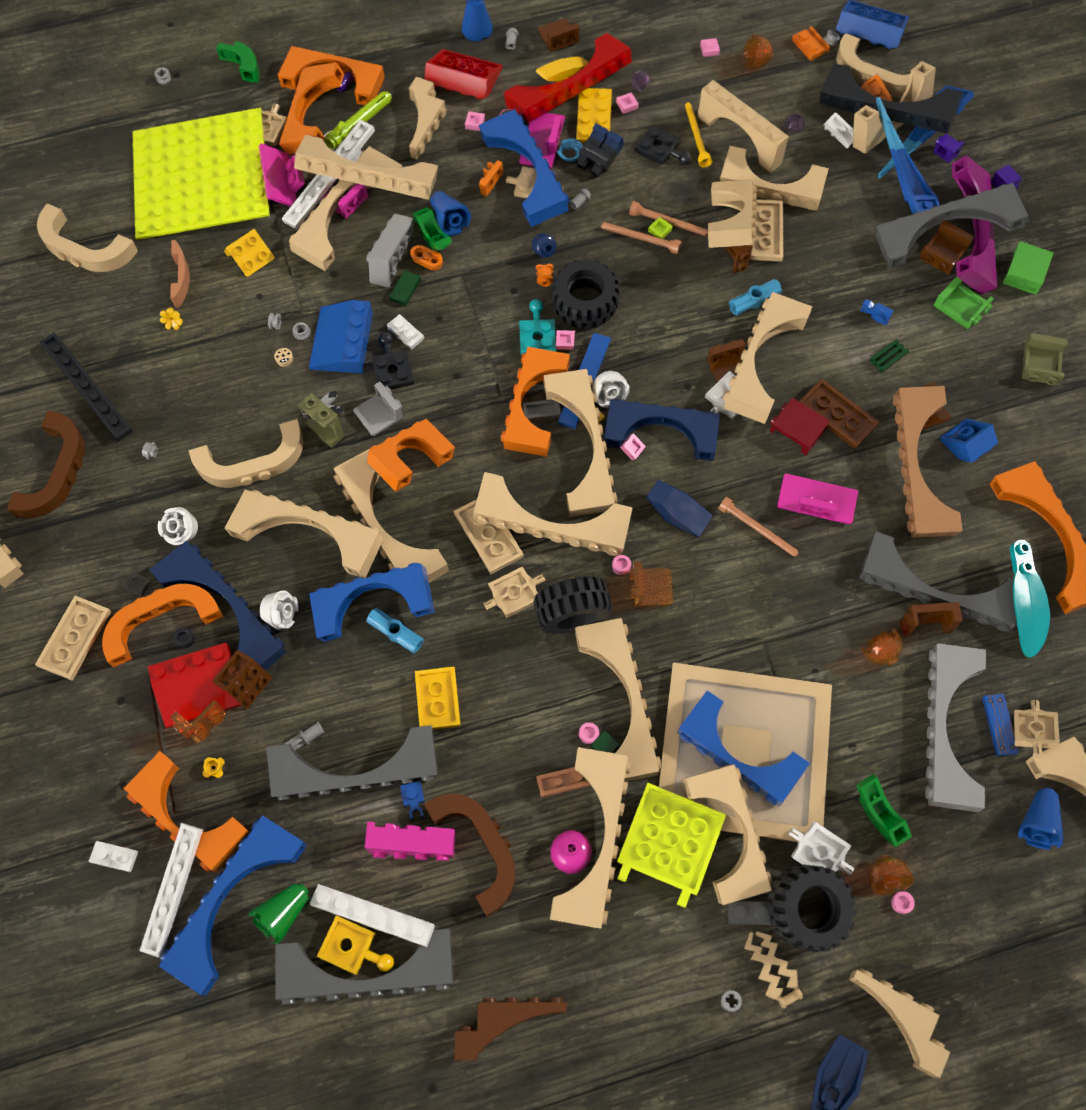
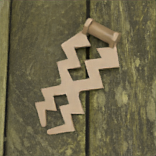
(769, 960)

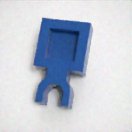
(878, 312)
(413, 796)

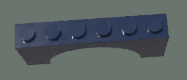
(696, 425)

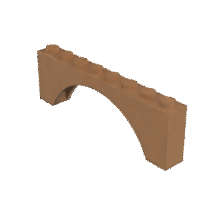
(926, 512)

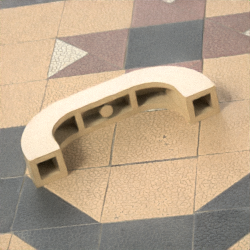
(863, 71)
(108, 259)
(254, 469)

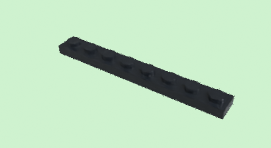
(86, 387)

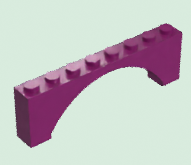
(980, 267)

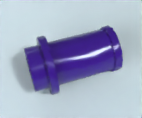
(345, 82)

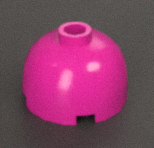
(572, 861)

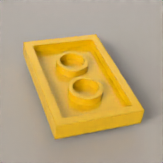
(437, 698)

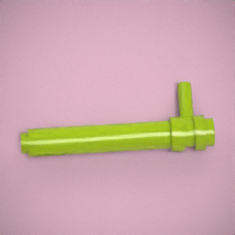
(340, 132)

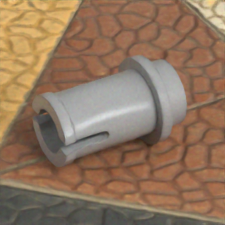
(512, 35)
(577, 201)

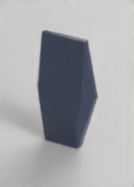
(678, 508)
(839, 1076)

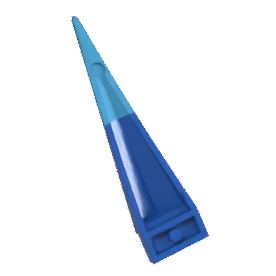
(920, 135)
(913, 185)

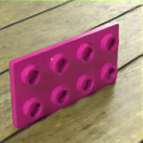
(546, 133)
(279, 175)
(817, 499)

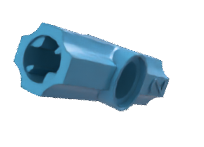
(754, 297)
(404, 636)

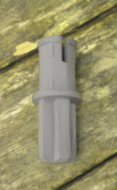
(306, 736)

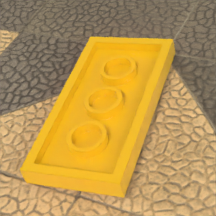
(593, 108)

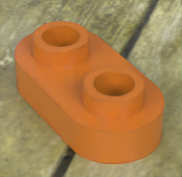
(427, 257)

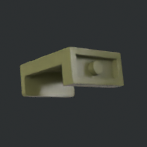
(1043, 359)
(323, 420)

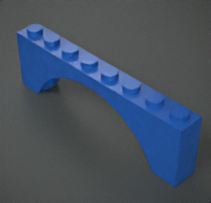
(547, 196)
(191, 954)

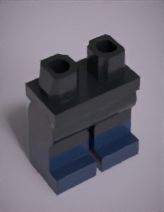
(600, 150)

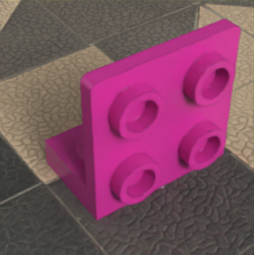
(351, 200)

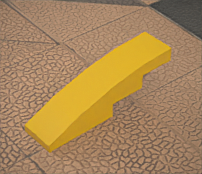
(562, 68)

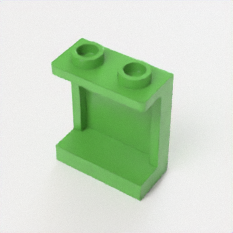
(1028, 268)
(962, 304)

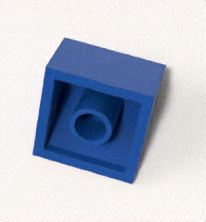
(970, 439)

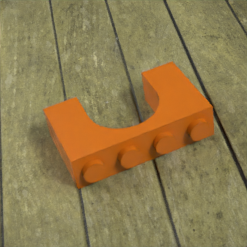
(420, 436)

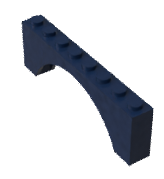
(188, 567)

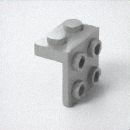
(379, 411)

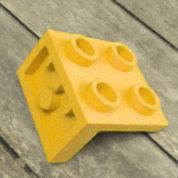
(249, 253)

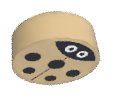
(283, 357)

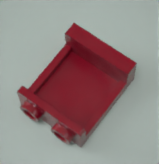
(799, 424)

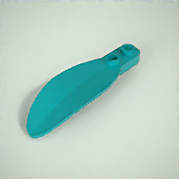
(1029, 600)

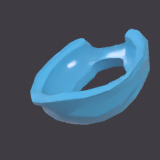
(570, 144)

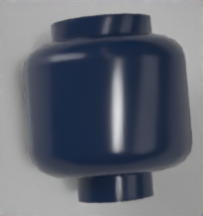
(544, 245)

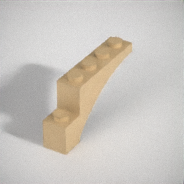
(430, 113)
(913, 1020)

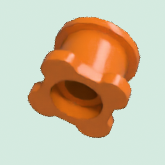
(544, 274)

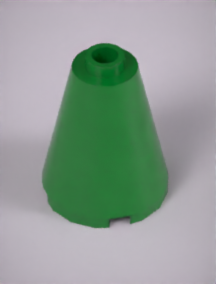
(280, 911)

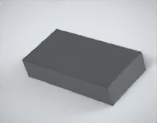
(541, 410)

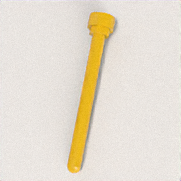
(704, 157)

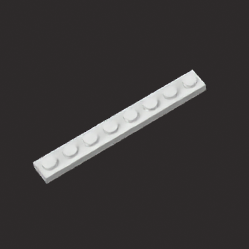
(320, 184)

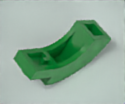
(242, 55)
(430, 230)
(881, 813)

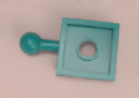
(529, 328)

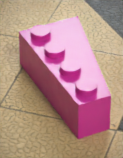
(410, 842)

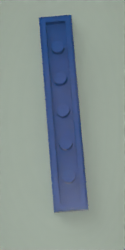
(591, 362)

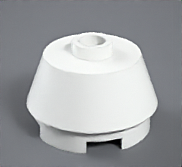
(177, 526)
(279, 609)

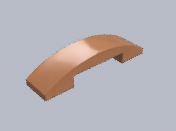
(179, 289)

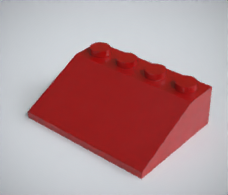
(462, 73)
(187, 685)

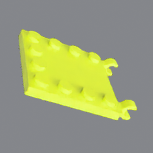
(671, 840)

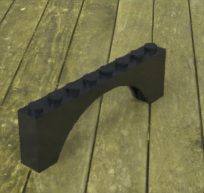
(931, 113)

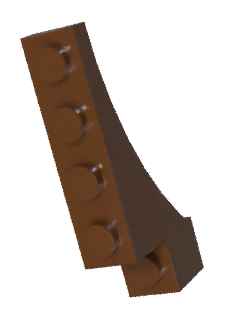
(497, 1018)

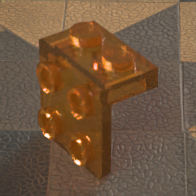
(651, 586)
(201, 726)

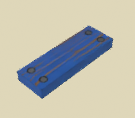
(1000, 724)

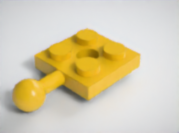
(361, 942)

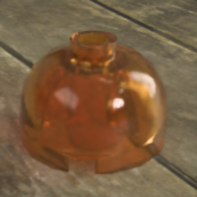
(757, 52)
(884, 648)
(889, 874)

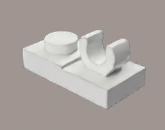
(840, 129)
(405, 332)
(113, 856)

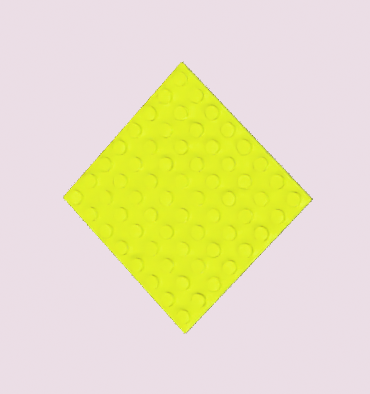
(198, 174)

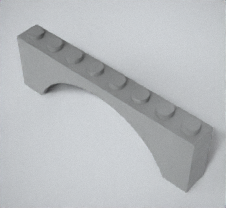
(948, 781)

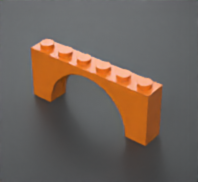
(366, 75)
(312, 84)
(520, 432)
(150, 791)

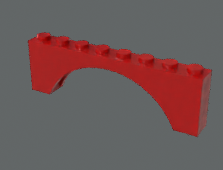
(537, 100)

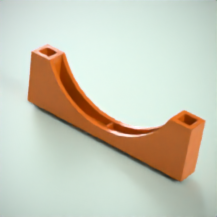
(1031, 489)

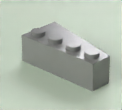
(389, 249)

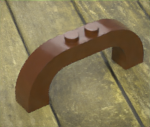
(63, 474)
(458, 805)

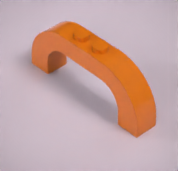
(149, 607)

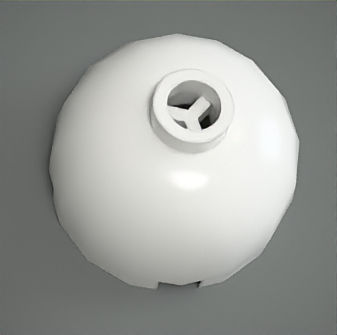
(610, 386)

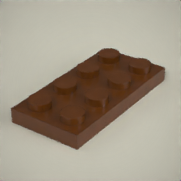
(845, 417)

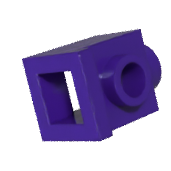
(947, 148)

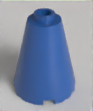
(476, 21)
(450, 213)
(1043, 821)

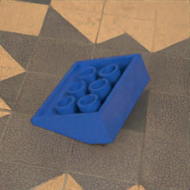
(872, 24)
(342, 337)

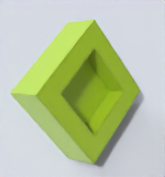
(660, 228)

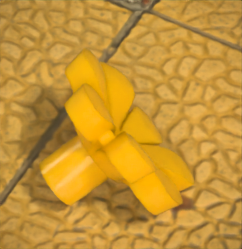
(171, 319)

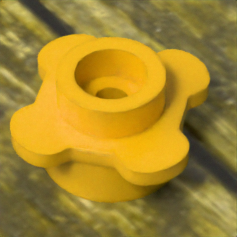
(209, 763)

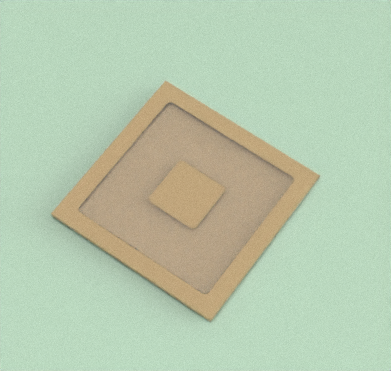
(760, 727)

